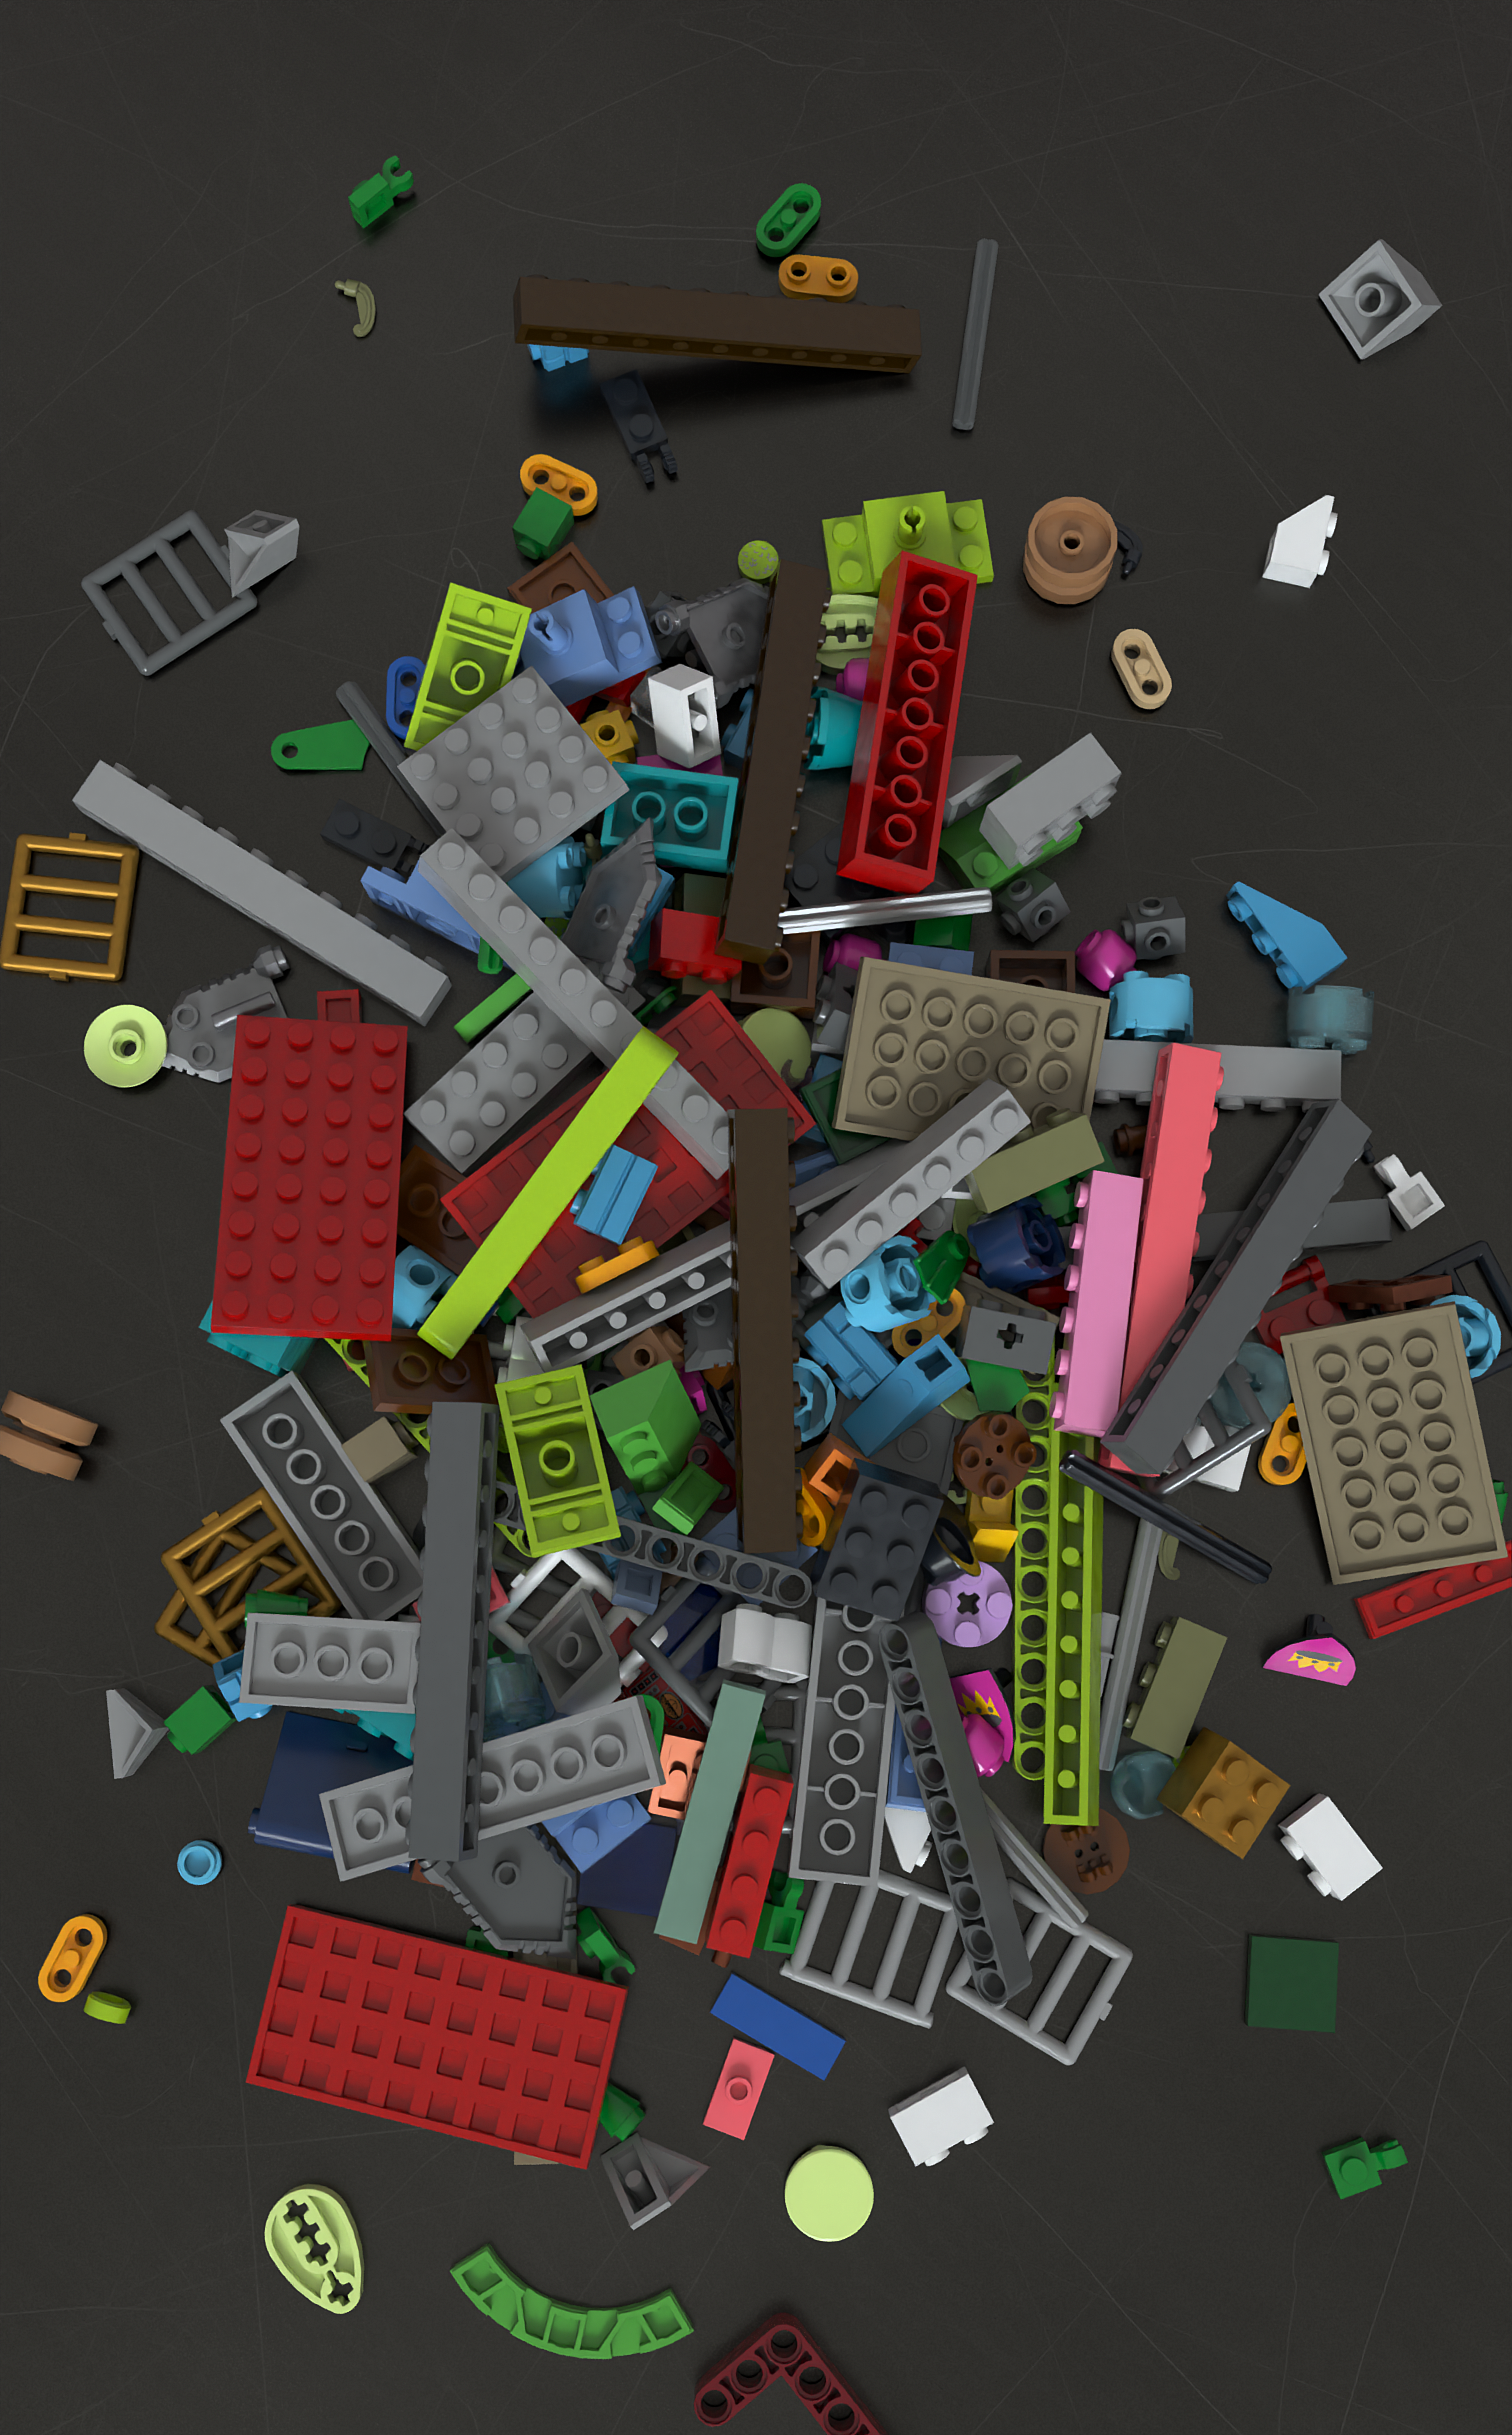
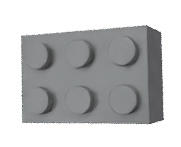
(1050, 802)

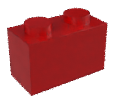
(685, 946)

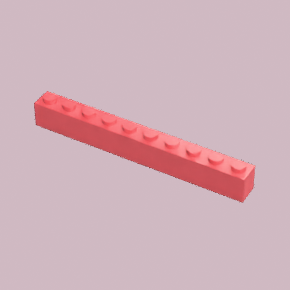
(1171, 1201)

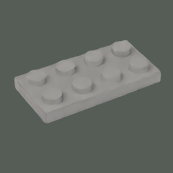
(330, 1663)

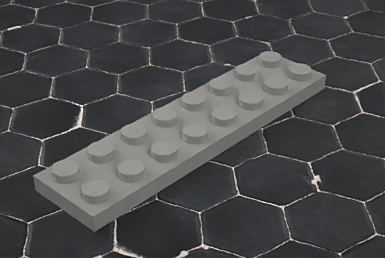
(523, 1782)

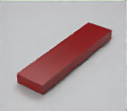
(1432, 1594)

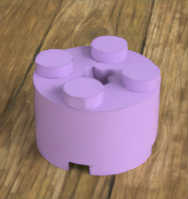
(968, 1629)

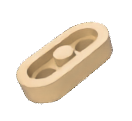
(1143, 670)

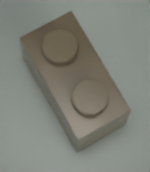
(381, 1450)

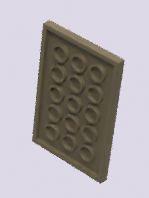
(935, 1035)
(1394, 1444)

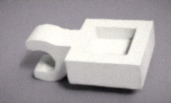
(1411, 1197)

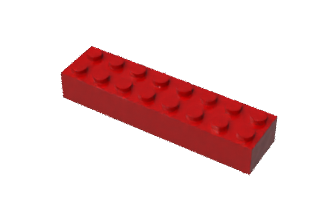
(907, 725)

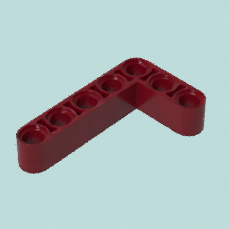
(790, 2364)

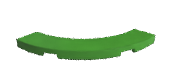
(567, 2327)

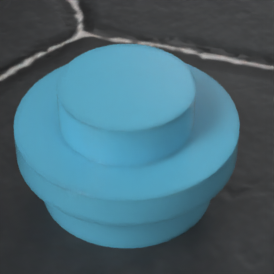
(199, 1862)

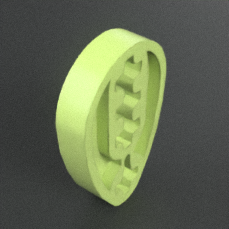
(846, 612)
(292, 2255)

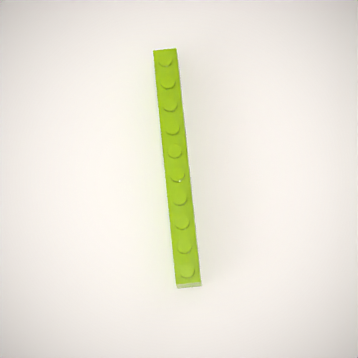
(1073, 1640)

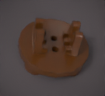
(1005, 1466)
(1094, 1869)

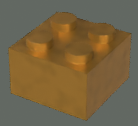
(1223, 1792)

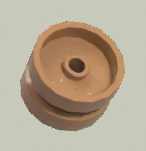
(1069, 550)
(41, 1434)

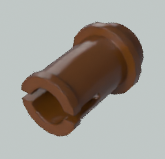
(1129, 1139)

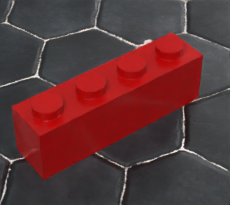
(749, 1861)

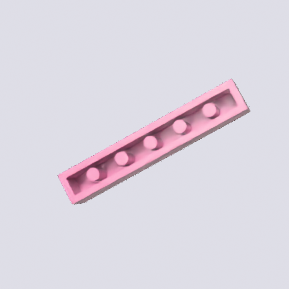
(1097, 1303)

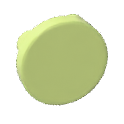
(779, 1038)
(829, 2193)

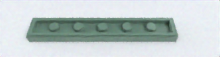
(709, 1811)

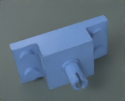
(588, 644)
(420, 904)
(594, 1830)

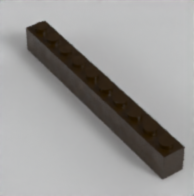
(715, 324)
(772, 764)
(763, 1330)

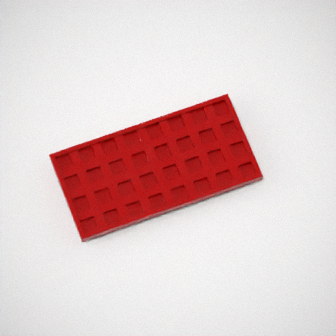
(723, 1063)
(311, 1180)
(438, 2035)

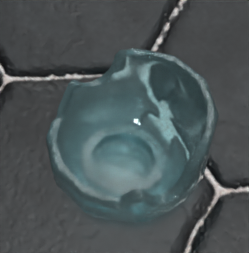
(1139, 1781)

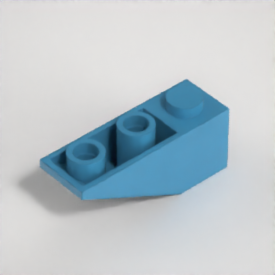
(1293, 940)
(906, 1395)

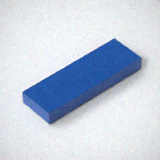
(778, 2026)

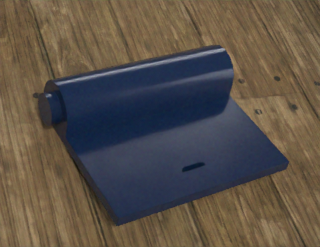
(312, 1761)

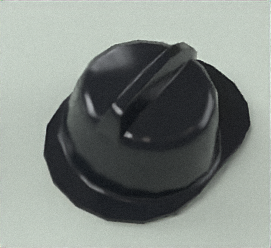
(950, 1548)

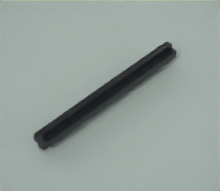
(1165, 1516)

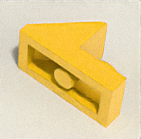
(991, 1526)

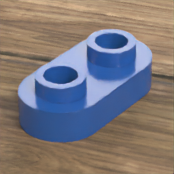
(401, 698)

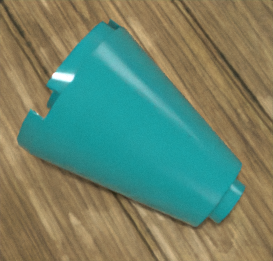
(832, 729)

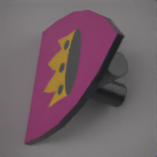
(1316, 1656)
(984, 1694)

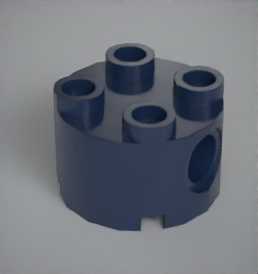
(1017, 1246)

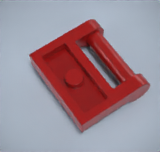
(1302, 1313)

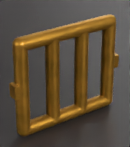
(23, 881)
(215, 1525)
(201, 1646)

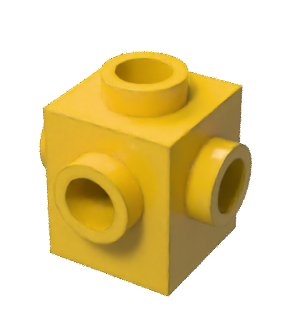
(606, 725)

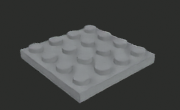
(514, 775)

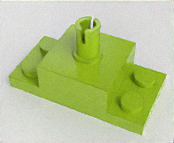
(919, 524)
(467, 660)
(557, 1461)

